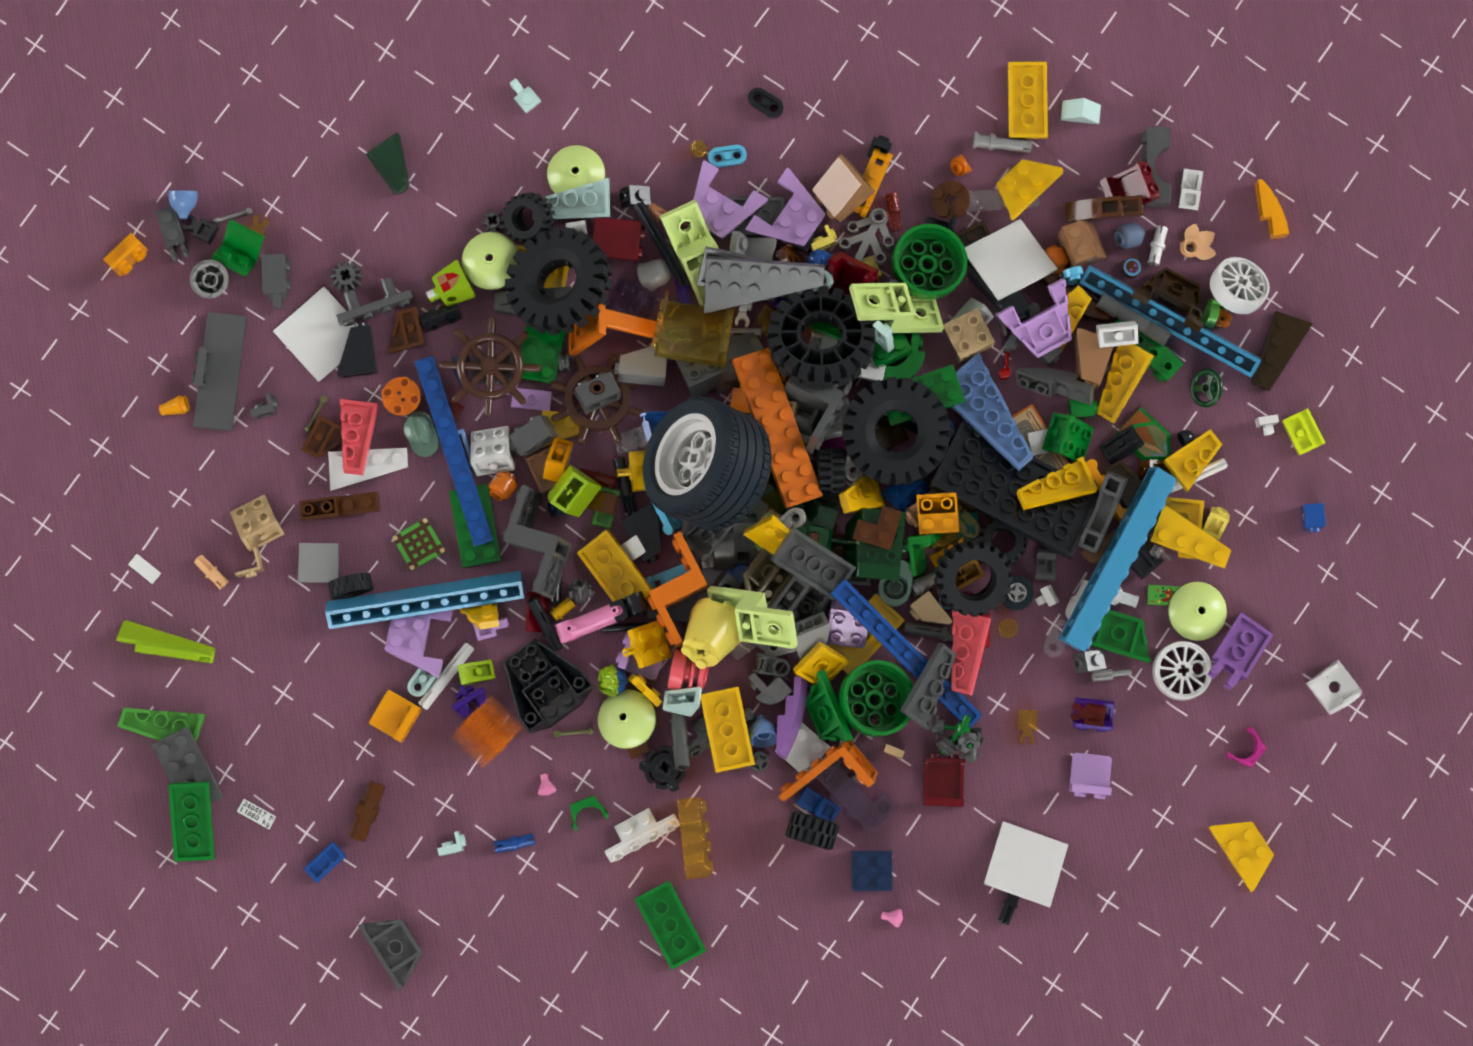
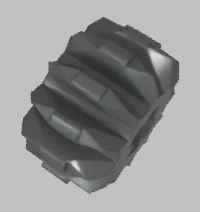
(348, 283)

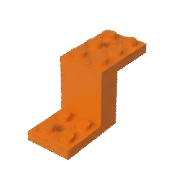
(677, 590)

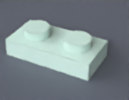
(884, 336)

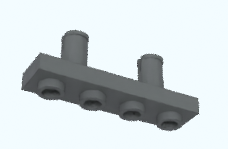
(367, 311)

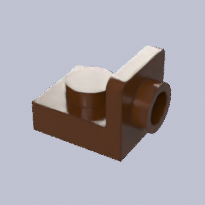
(1146, 464)

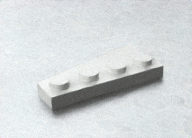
(378, 463)

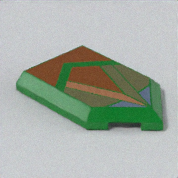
(1152, 433)

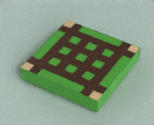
(419, 544)

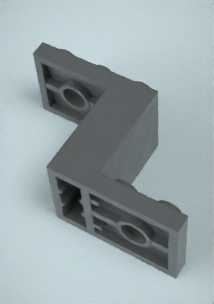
(827, 400)
(522, 536)

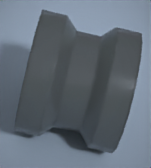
(761, 762)

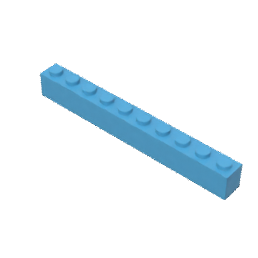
(1173, 322)
(1117, 559)
(424, 600)

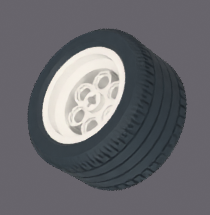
(707, 463)

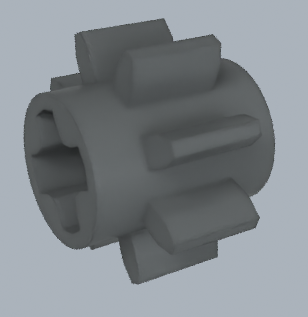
(492, 216)
(580, 591)

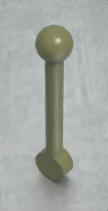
(323, 400)
(589, 730)

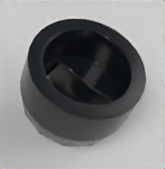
(1185, 437)

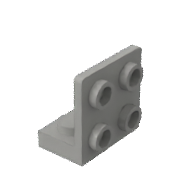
(755, 247)

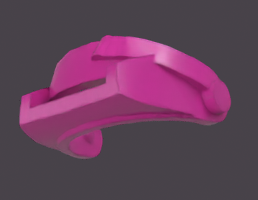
(1252, 759)

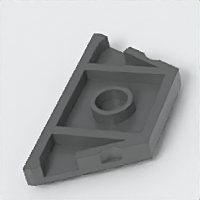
(394, 948)

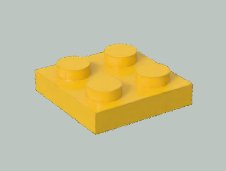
(820, 659)

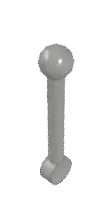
(248, 211)

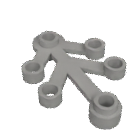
(868, 238)

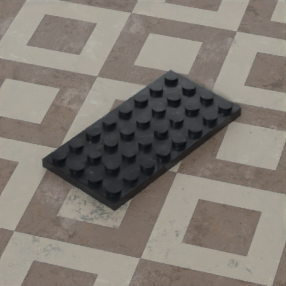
(990, 485)

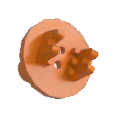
(393, 401)

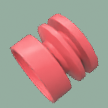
(685, 671)

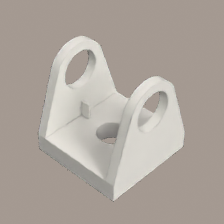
(1347, 692)

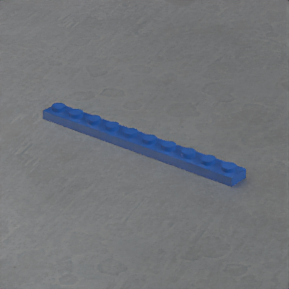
(454, 451)
(899, 647)

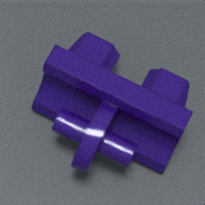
(462, 705)

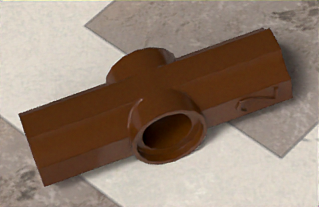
(367, 811)

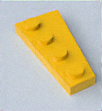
(1125, 373)
(1064, 484)
(1185, 537)

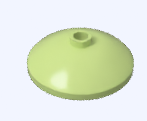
(565, 160)
(484, 273)
(1184, 611)
(637, 725)

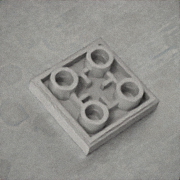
(318, 562)

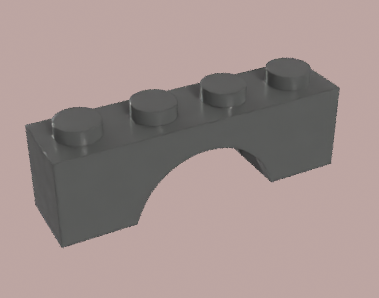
(1156, 141)
(1104, 511)

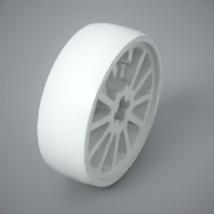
(1246, 285)
(1206, 665)

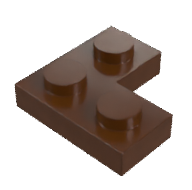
(880, 534)

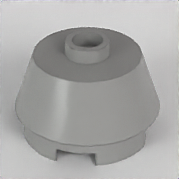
(209, 278)

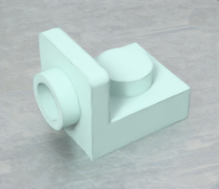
(450, 848)

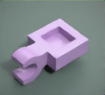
(490, 632)

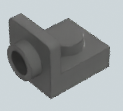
(262, 410)

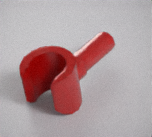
(1004, 374)

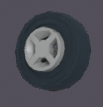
(1022, 594)

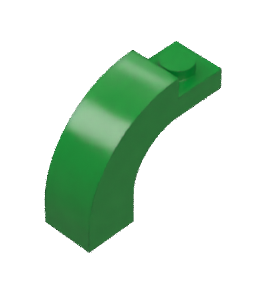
(912, 364)

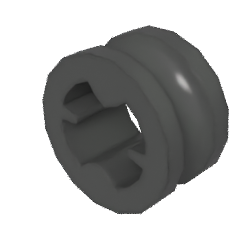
(564, 362)

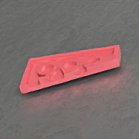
(358, 425)
(968, 644)

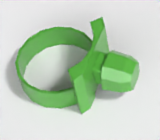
(1211, 313)

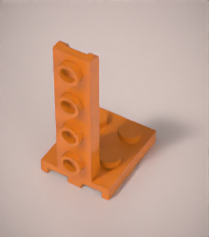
(852, 759)

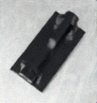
(433, 321)

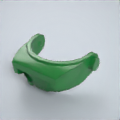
(590, 801)

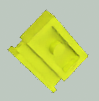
(1303, 432)

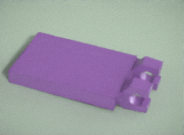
(1240, 650)

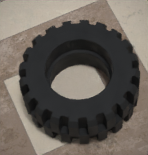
(987, 598)

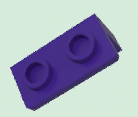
(1108, 725)

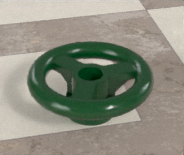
(1211, 388)

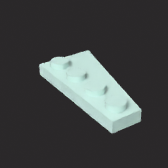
(582, 202)

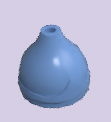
(183, 202)
(762, 733)

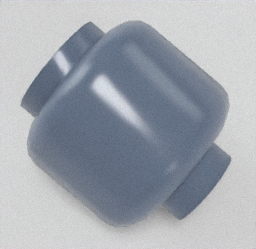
(1129, 235)

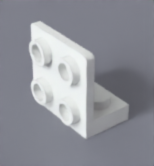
(491, 451)

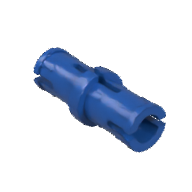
(514, 843)

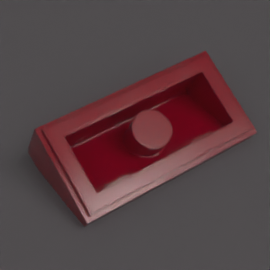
(530, 622)

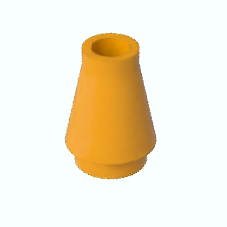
(175, 406)

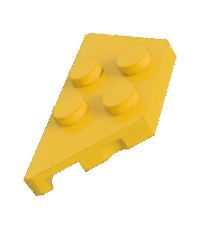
(1025, 184)
(1244, 849)

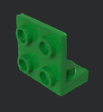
(239, 248)
(1067, 436)
(915, 546)

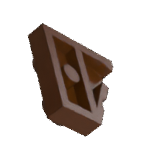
(407, 331)
(322, 438)

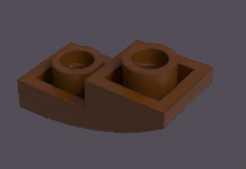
(604, 503)

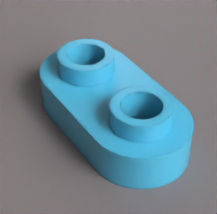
(726, 154)
(1073, 275)

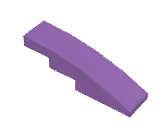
(789, 724)

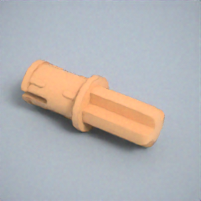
(211, 572)

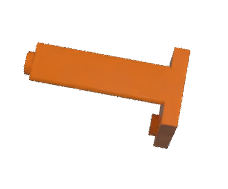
(596, 328)

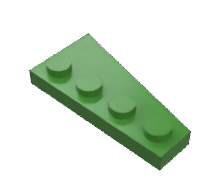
(160, 723)

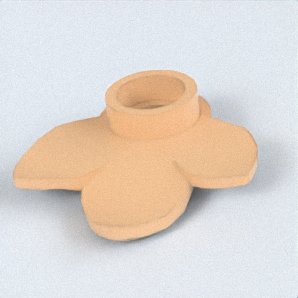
(1200, 243)

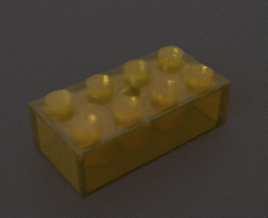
(694, 838)

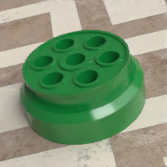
(951, 253)
(885, 675)

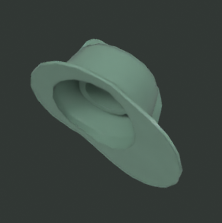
(421, 434)
(897, 592)

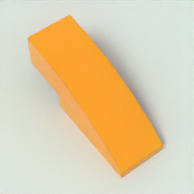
(1271, 211)

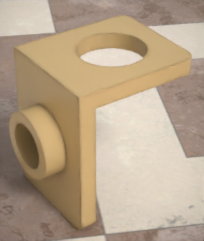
(249, 573)

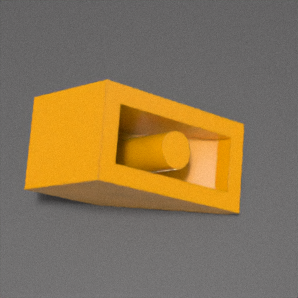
(557, 459)

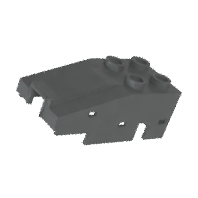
(703, 377)

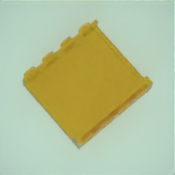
(692, 335)

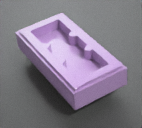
(535, 400)

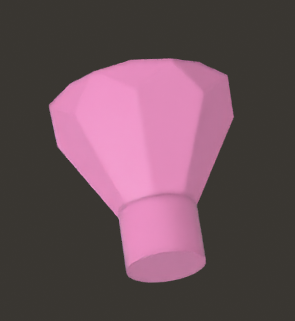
(546, 787)
(894, 917)

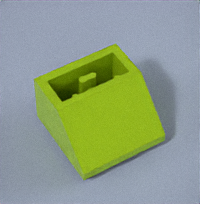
(573, 492)

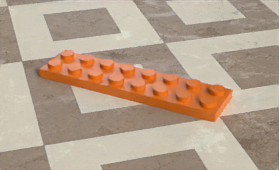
(771, 408)

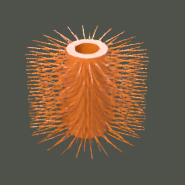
(486, 729)

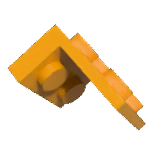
(126, 255)
(395, 716)

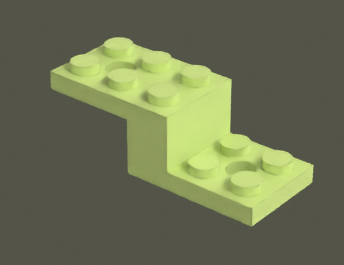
(689, 242)
(896, 307)
(755, 618)

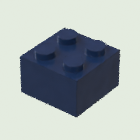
(871, 870)

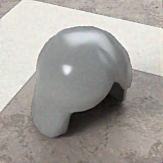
(653, 274)

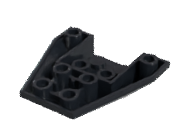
(544, 686)

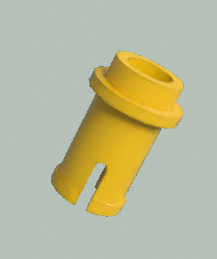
(563, 608)

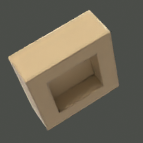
(893, 751)

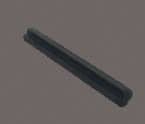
(661, 244)

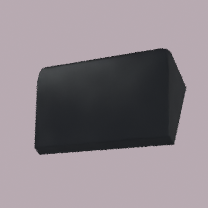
(1122, 445)

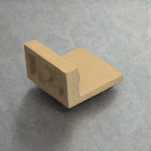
(969, 335)
(256, 523)

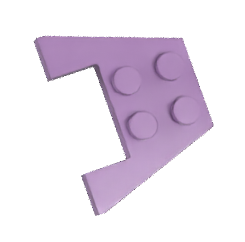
(718, 211)
(797, 219)
(1046, 329)
(408, 640)

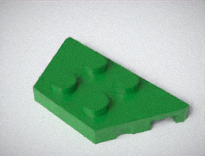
(1122, 636)
(826, 712)

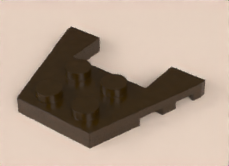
(1176, 290)

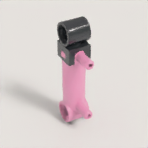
(602, 617)

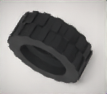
(350, 585)

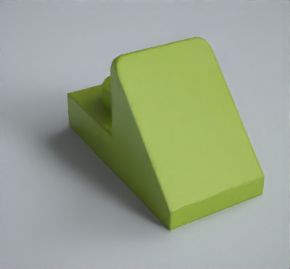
(476, 672)

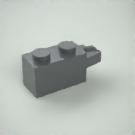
(275, 278)
(532, 436)

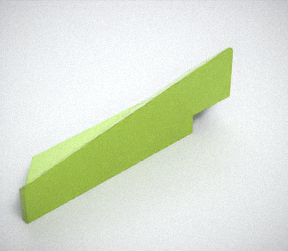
(163, 644)

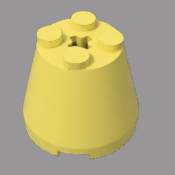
(710, 632)

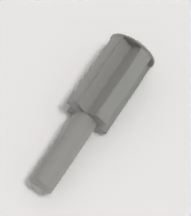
(1104, 675)

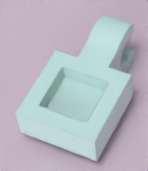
(526, 97)

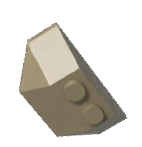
(766, 577)

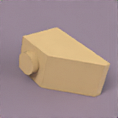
(929, 611)

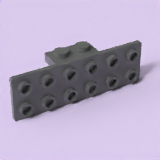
(218, 371)

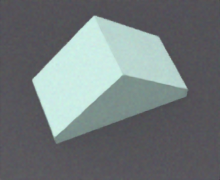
(1080, 111)
(682, 701)

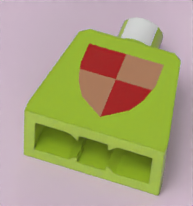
(451, 285)

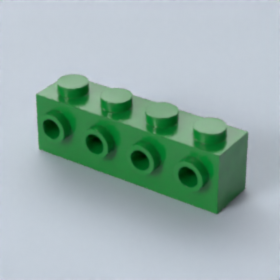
(1164, 362)

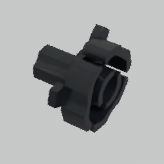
(658, 773)

